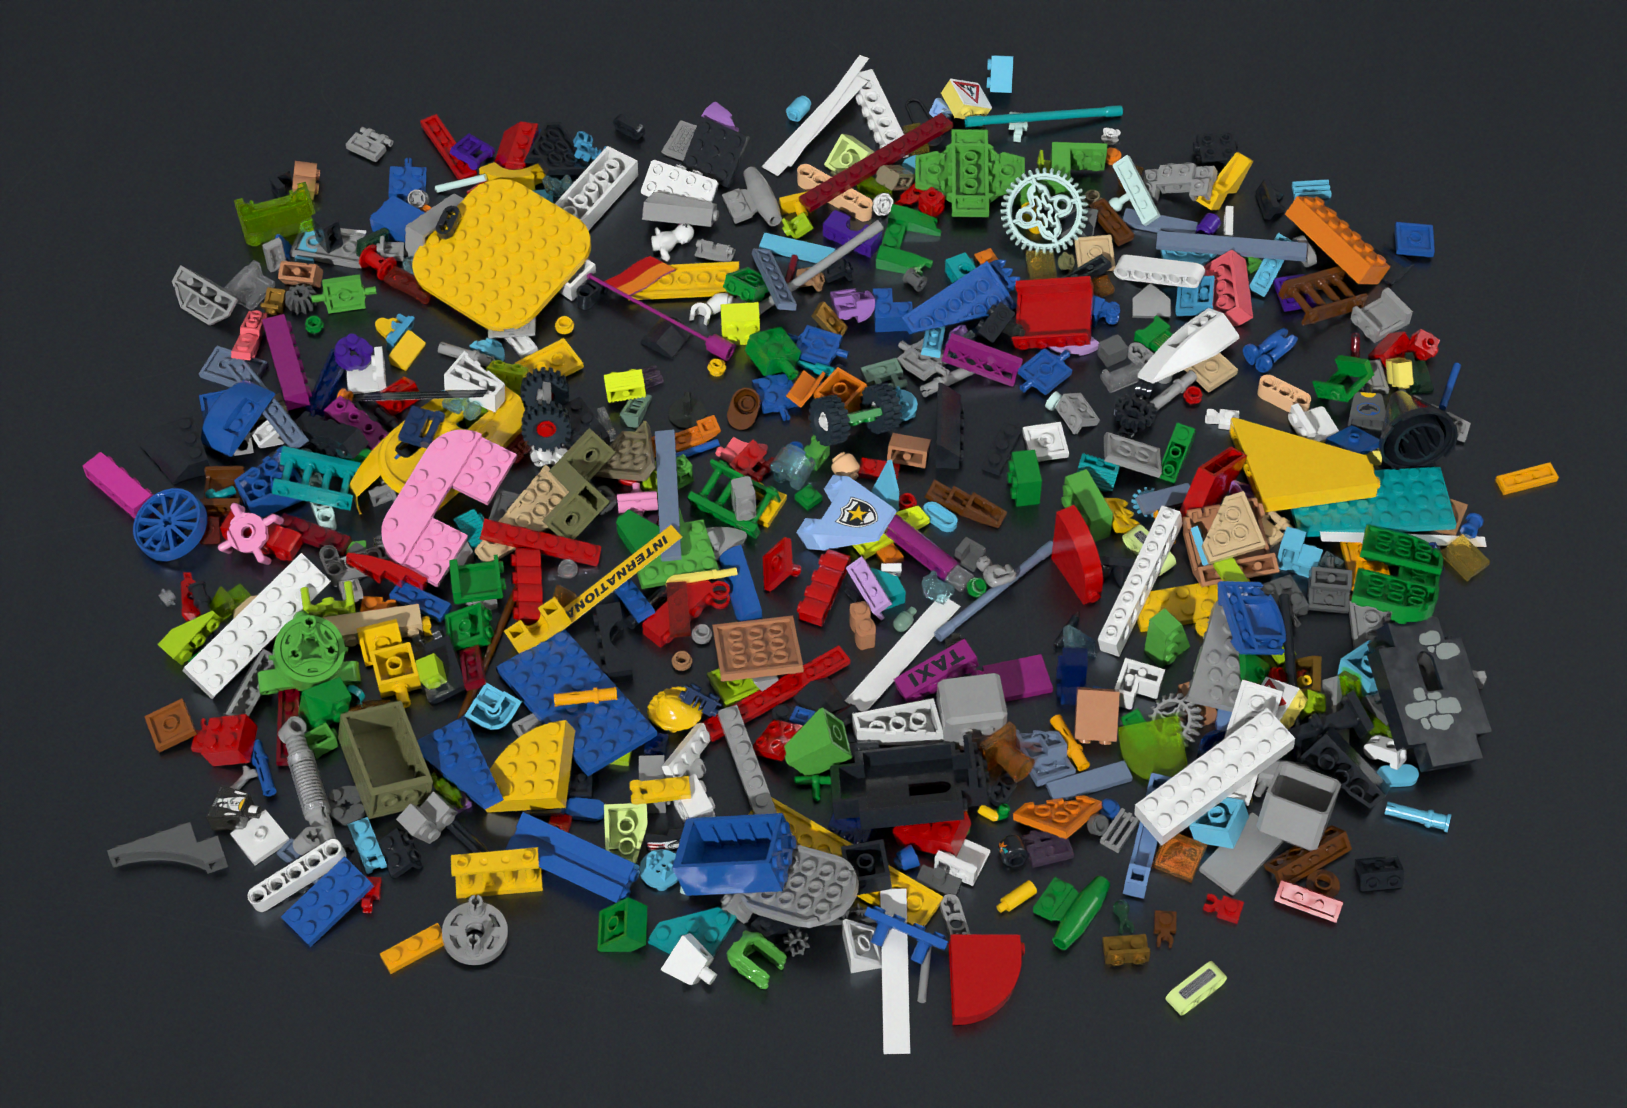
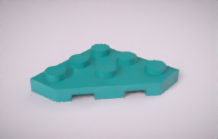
(707, 926)

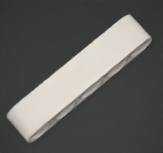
(1159, 271)
(286, 875)

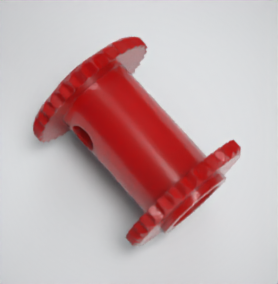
(371, 258)

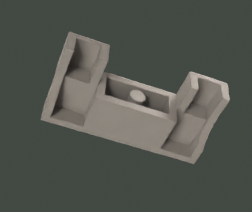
(1180, 178)

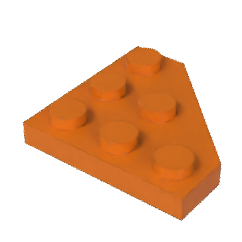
(1058, 816)

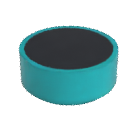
(357, 694)

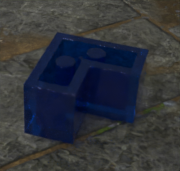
(1072, 673)

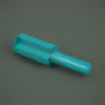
(817, 368)

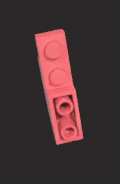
(250, 336)

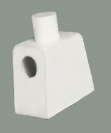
(690, 962)

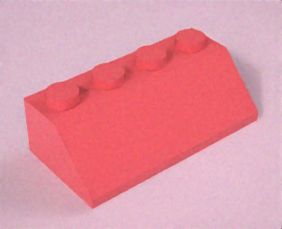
(1231, 287)

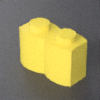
(1399, 372)

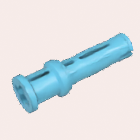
(1429, 817)

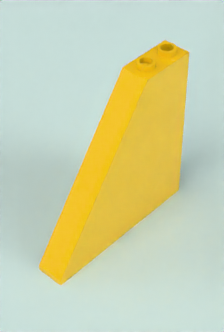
(1298, 471)

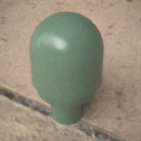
(904, 620)

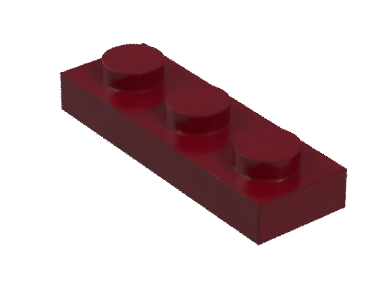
(472, 668)

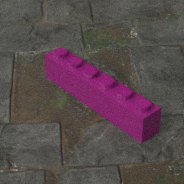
(286, 362)

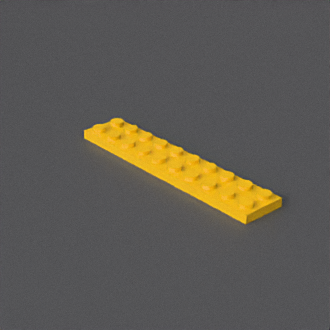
(920, 900)

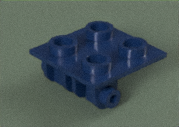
(695, 690)

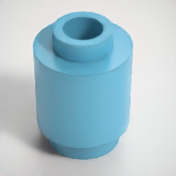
(798, 108)

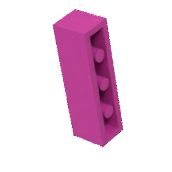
(116, 483)

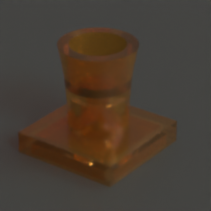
(1002, 750)

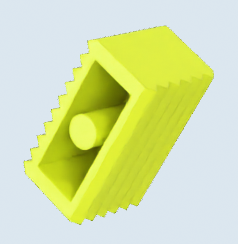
(624, 385)

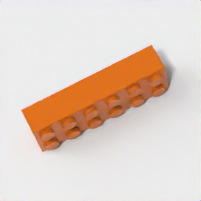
(1338, 240)

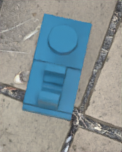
(400, 329)

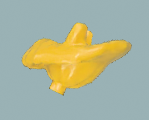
(670, 713)

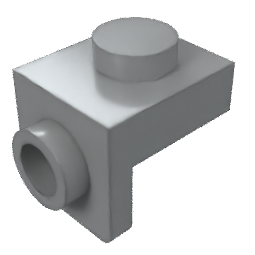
(391, 249)
(382, 494)
(735, 906)

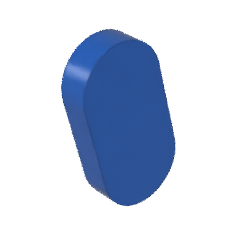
(585, 809)

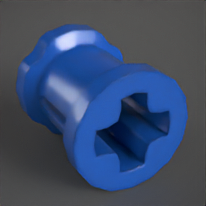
(1470, 528)

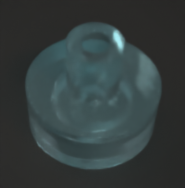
(407, 264)

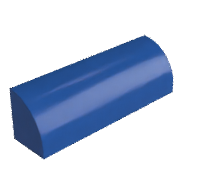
(742, 590)

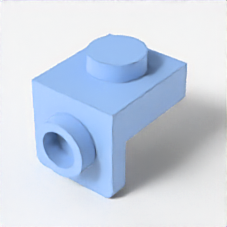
(940, 106)

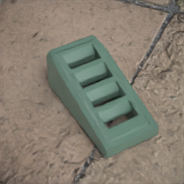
(634, 411)

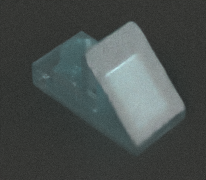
(1076, 639)

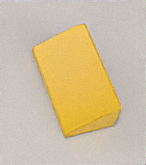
(406, 350)

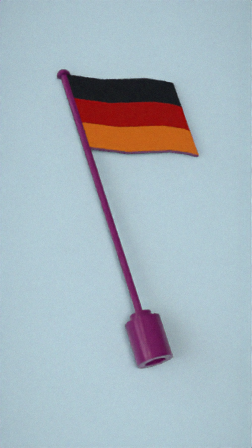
(637, 272)

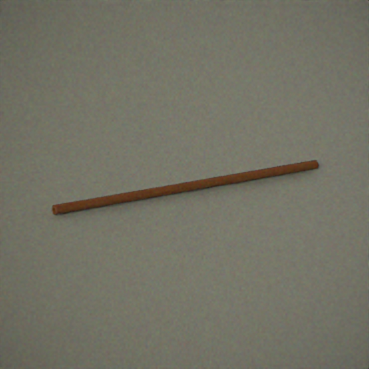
(487, 656)

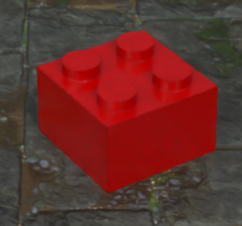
(229, 740)

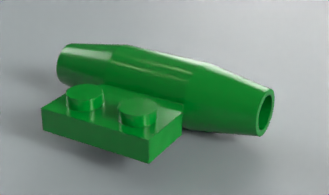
(1071, 908)

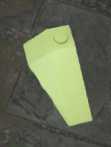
(625, 829)

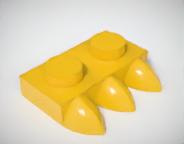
(1121, 517)

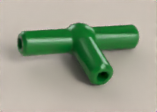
(815, 781)

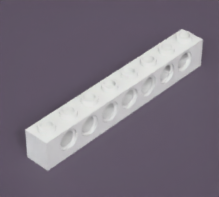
(1140, 581)

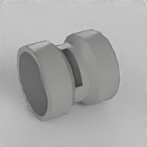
(415, 197)

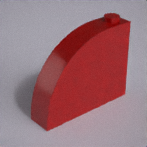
(1213, 480)
(1077, 555)
(982, 974)

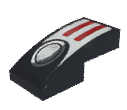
(669, 842)

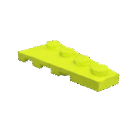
(914, 516)

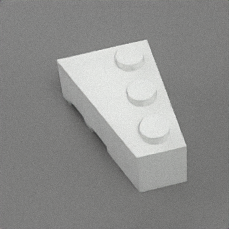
(468, 375)

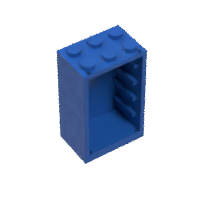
(734, 854)

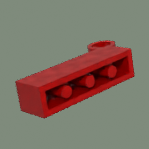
(699, 597)

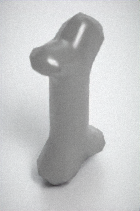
(247, 774)

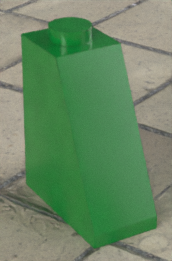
(635, 530)

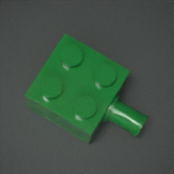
(773, 352)

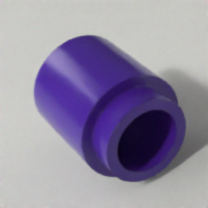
(1208, 224)

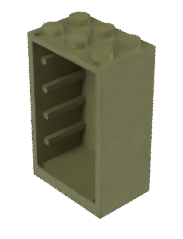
(384, 759)

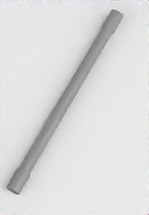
(867, 233)

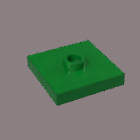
(1253, 668)

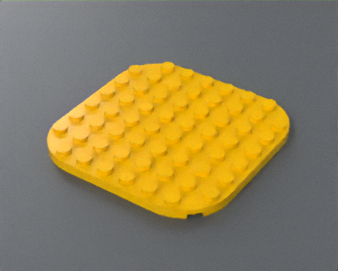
(504, 255)

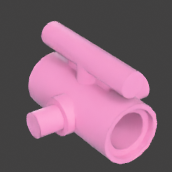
(637, 500)

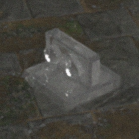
(250, 285)

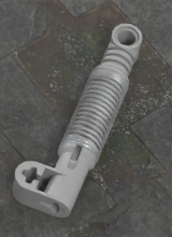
(315, 808)

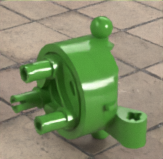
(306, 655)

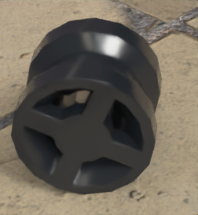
(1144, 388)

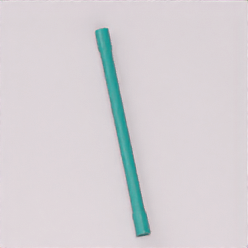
(979, 120)

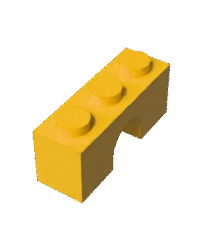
(551, 621)

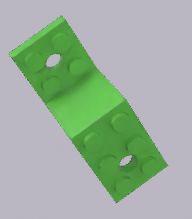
(1067, 157)

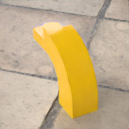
(527, 177)

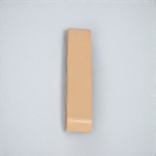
(850, 201)

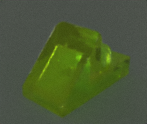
(226, 602)

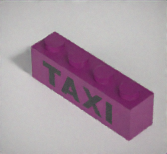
(948, 664)

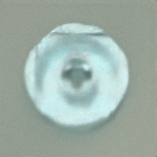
(792, 466)

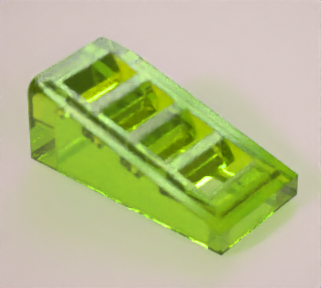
(872, 188)

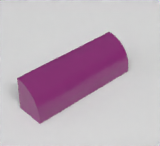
(920, 547)

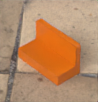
(804, 388)

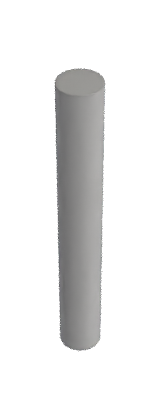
(924, 976)

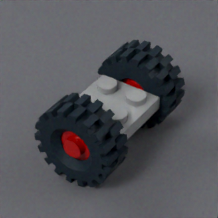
(544, 420)

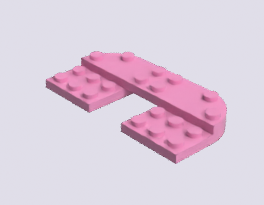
(453, 461)

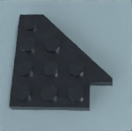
(556, 151)

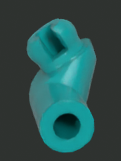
(224, 493)

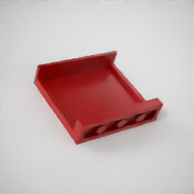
(1054, 312)

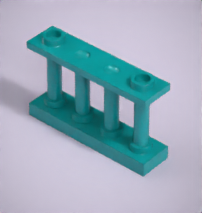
(318, 463)

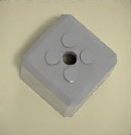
(971, 707)
(1298, 805)

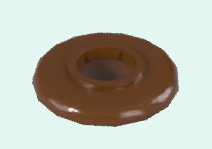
(1329, 877)

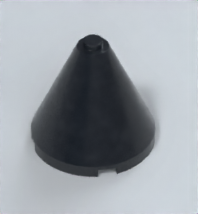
(1415, 433)

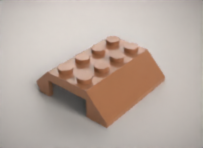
(1252, 564)

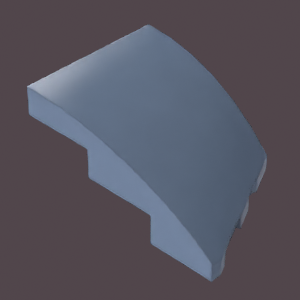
(1049, 753)

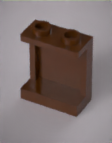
(219, 478)

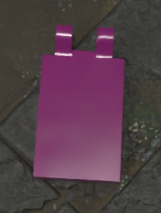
(1020, 677)

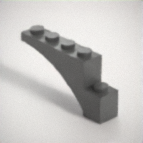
(172, 845)

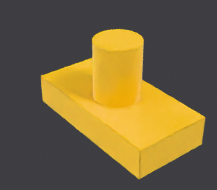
(791, 204)

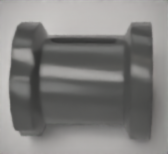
(914, 279)

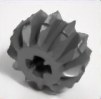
(299, 299)

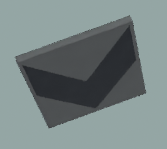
(1068, 221)

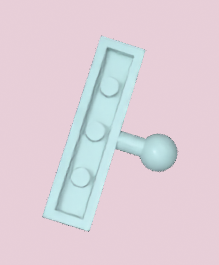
(1135, 192)

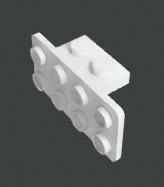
(678, 182)

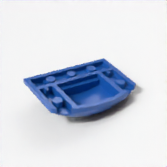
(234, 416)
(1252, 618)

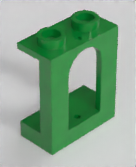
(1346, 367)

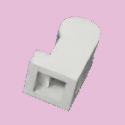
(1384, 749)

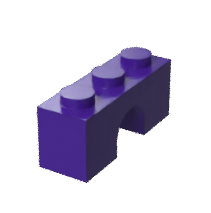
(838, 229)

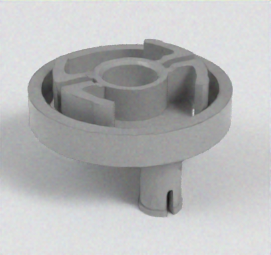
(474, 916)

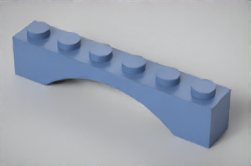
(1143, 850)

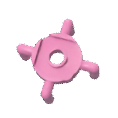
(256, 540)

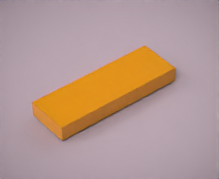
(1527, 478)

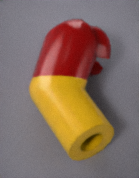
(1302, 679)

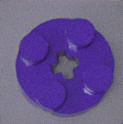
(357, 344)

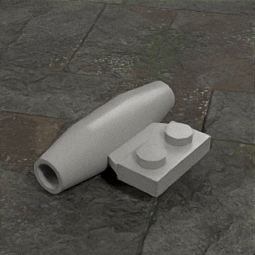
(757, 197)

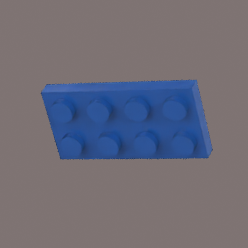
(327, 901)

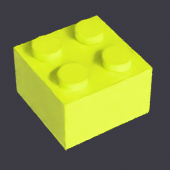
(739, 321)

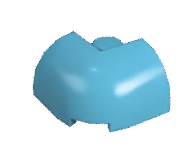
(492, 708)

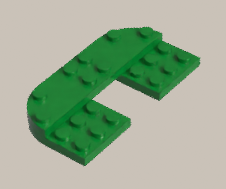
(1415, 589)

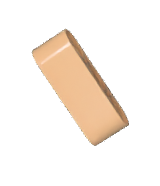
(1282, 394)

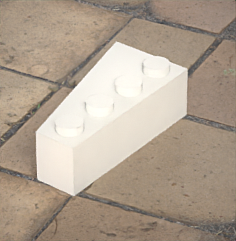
(900, 724)

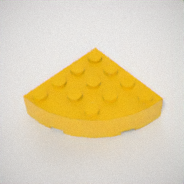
(535, 769)

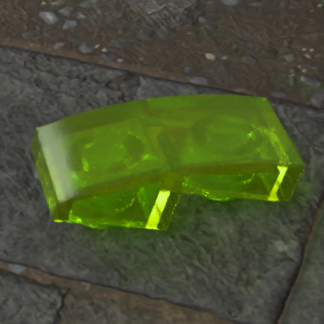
(449, 793)

